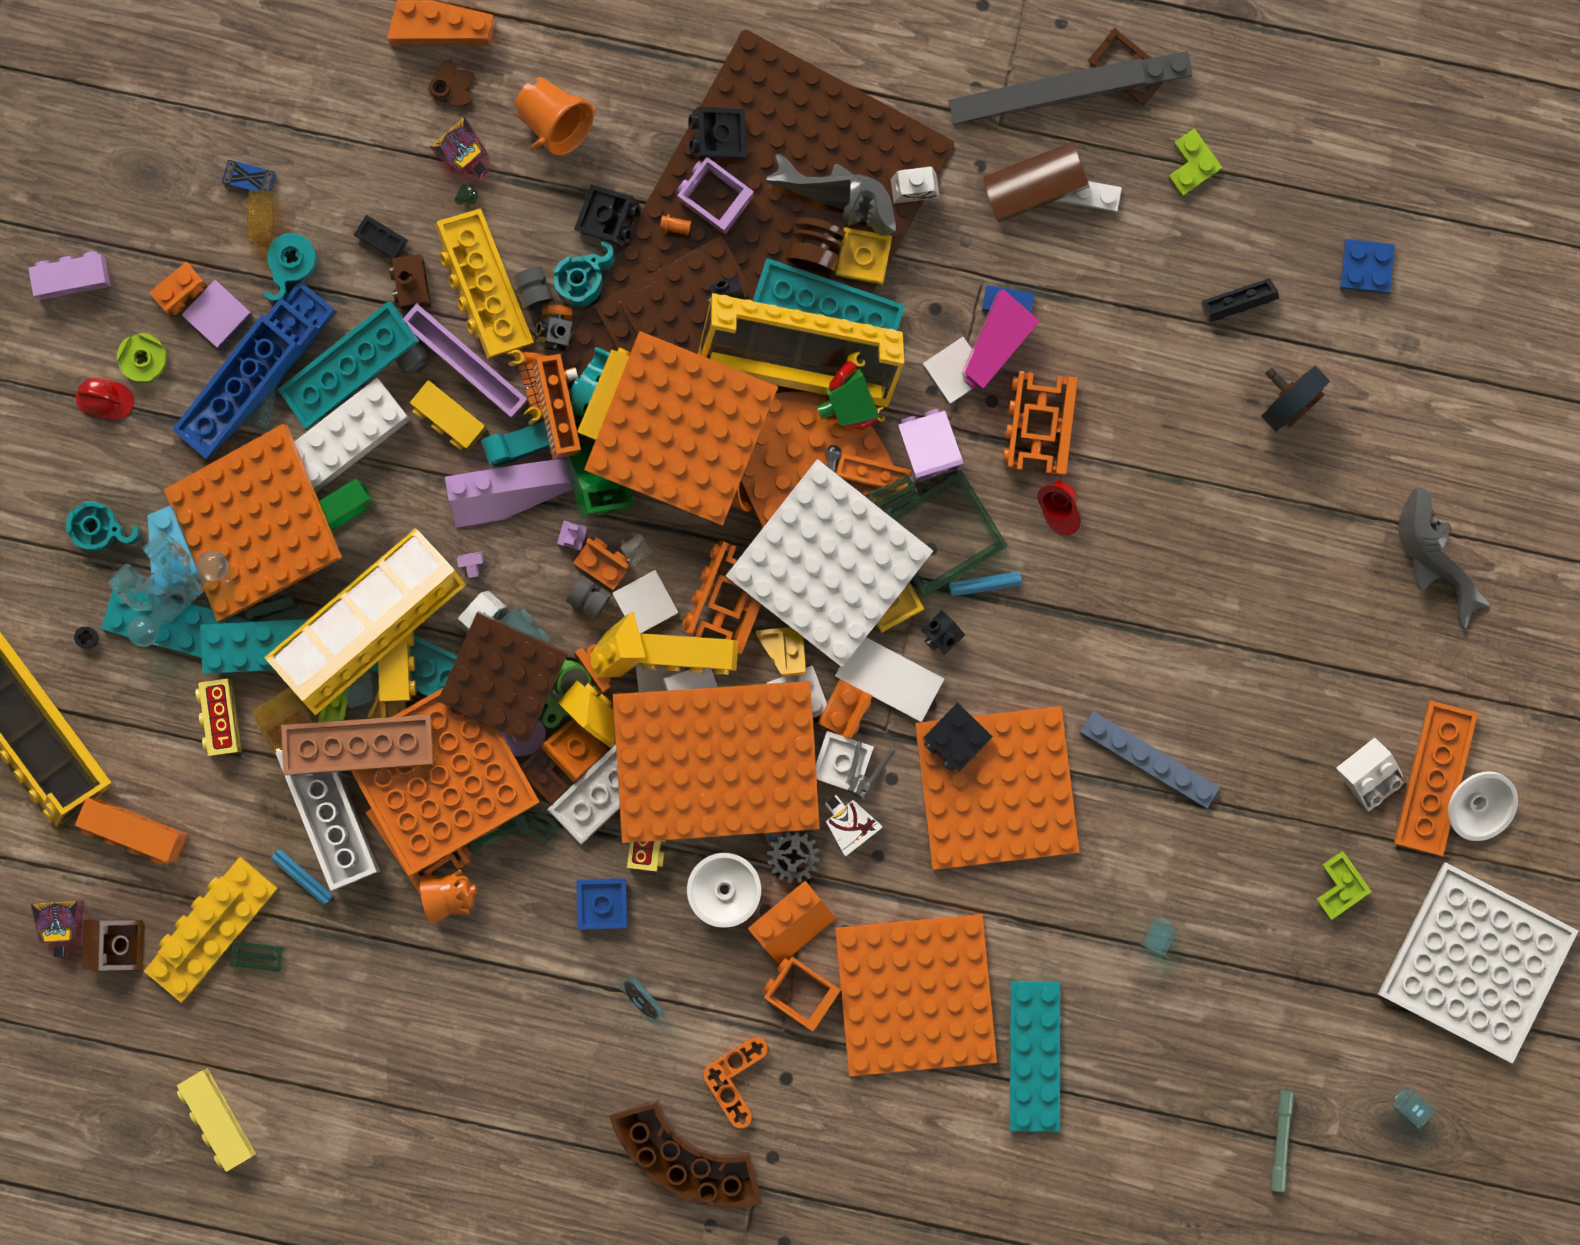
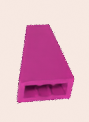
(999, 337)

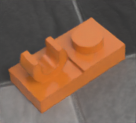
(585, 660)

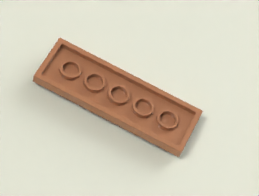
(357, 745)

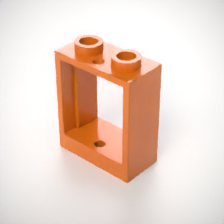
(821, 1008)

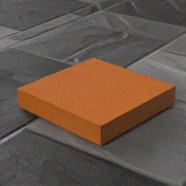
(574, 749)

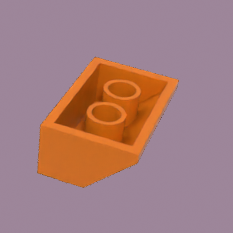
(792, 922)

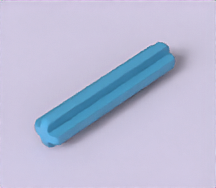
(985, 583)
(301, 877)

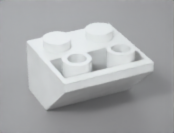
(1371, 774)

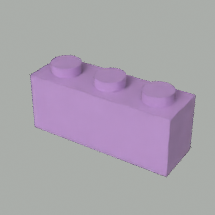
(69, 276)

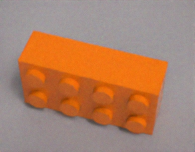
(130, 829)

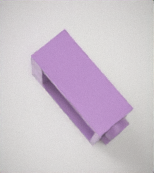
(734, 210)

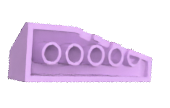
(505, 491)

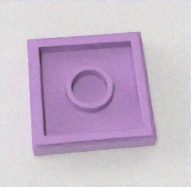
(216, 314)

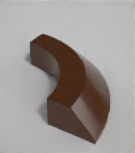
(681, 1166)

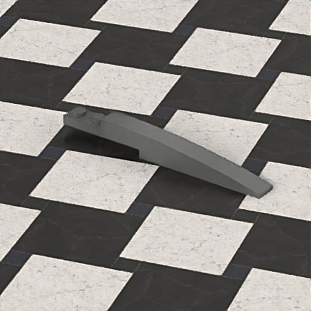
(1070, 87)

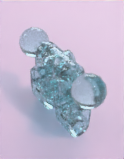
(162, 550)

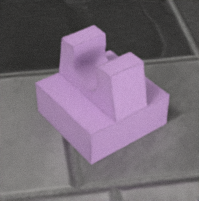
(572, 535)
(471, 562)

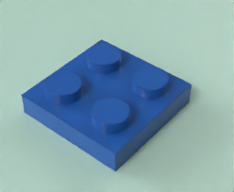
(1367, 266)
(601, 903)

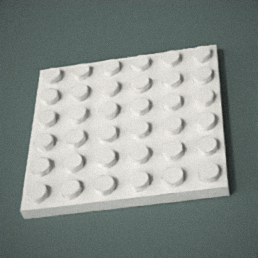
(829, 563)
(1478, 962)

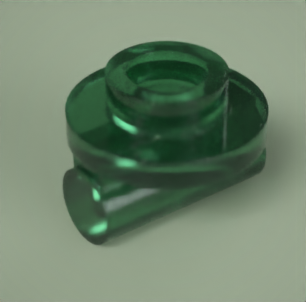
(466, 195)

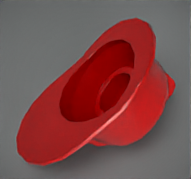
(104, 399)
(1059, 507)

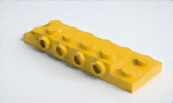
(482, 284)
(209, 928)

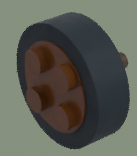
(1294, 397)

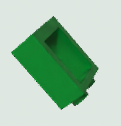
(346, 503)

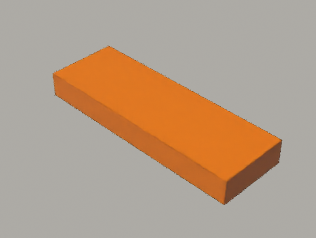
(869, 471)

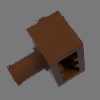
(410, 281)

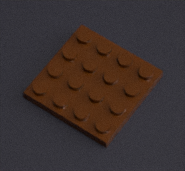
(502, 677)

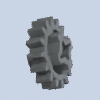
(795, 844)

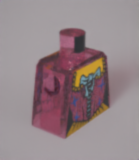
(462, 150)
(58, 923)

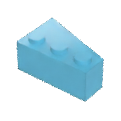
(167, 521)

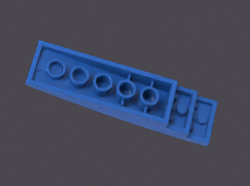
(254, 369)

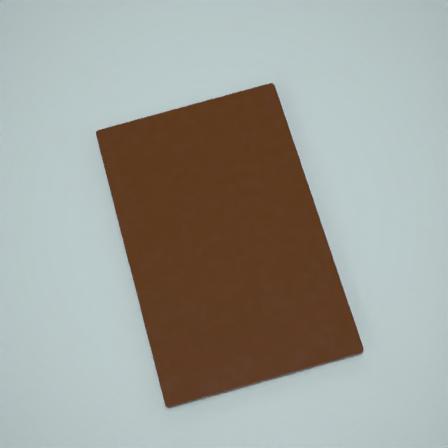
(790, 113)

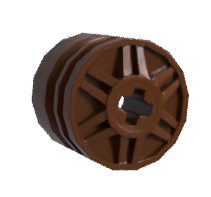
(814, 250)

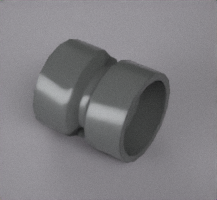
(533, 289)
(588, 597)

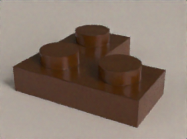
(540, 774)

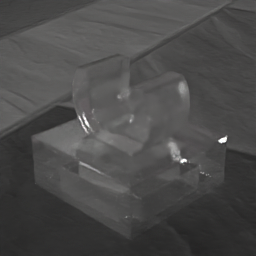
(636, 548)

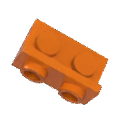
(178, 289)
(602, 564)
(845, 709)

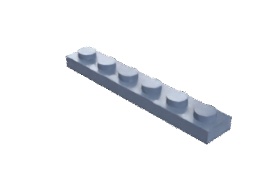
(1149, 759)

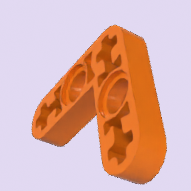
(728, 1072)

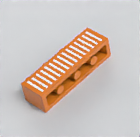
(556, 406)

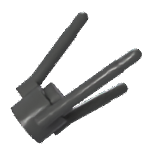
(861, 785)

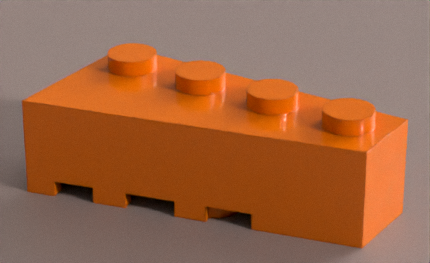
(439, 25)

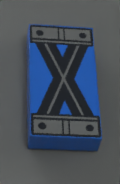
(248, 177)

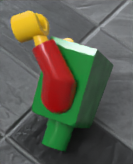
(850, 397)

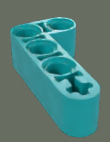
(518, 444)

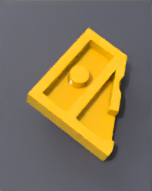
(785, 649)

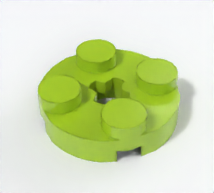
(139, 344)

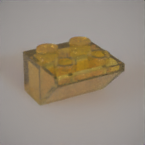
(281, 710)

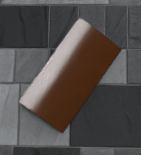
(1036, 182)

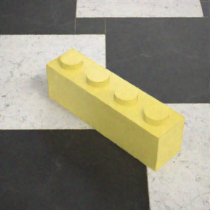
(215, 1119)

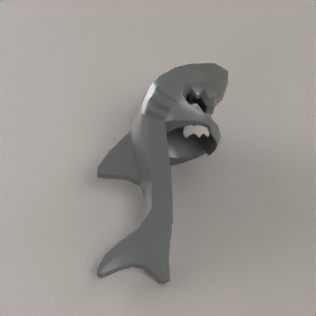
(856, 194)
(1424, 545)

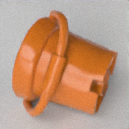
(554, 116)

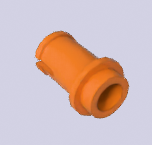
(675, 225)
(565, 311)

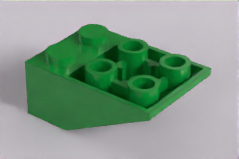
(594, 493)

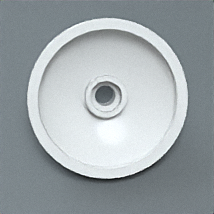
(1491, 810)
(705, 893)

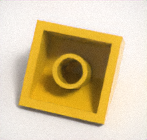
(618, 649)
(590, 711)

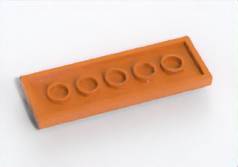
(1434, 777)

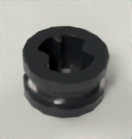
(89, 644)

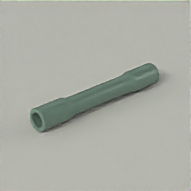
(1279, 1170)

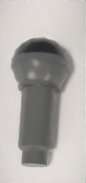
(832, 455)

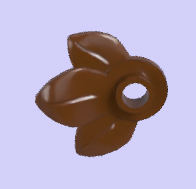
(455, 84)

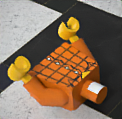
(529, 381)

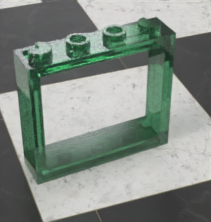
(930, 493)

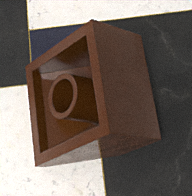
(112, 944)

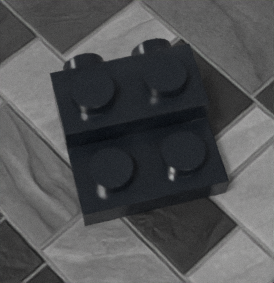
(717, 133)
(608, 215)
(956, 738)

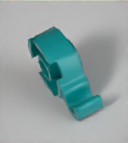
(582, 267)
(296, 271)
(585, 385)
(107, 529)

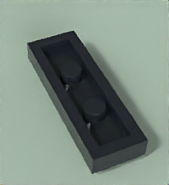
(1240, 300)

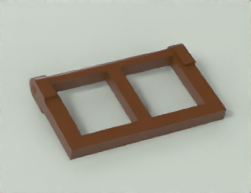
(1139, 53)

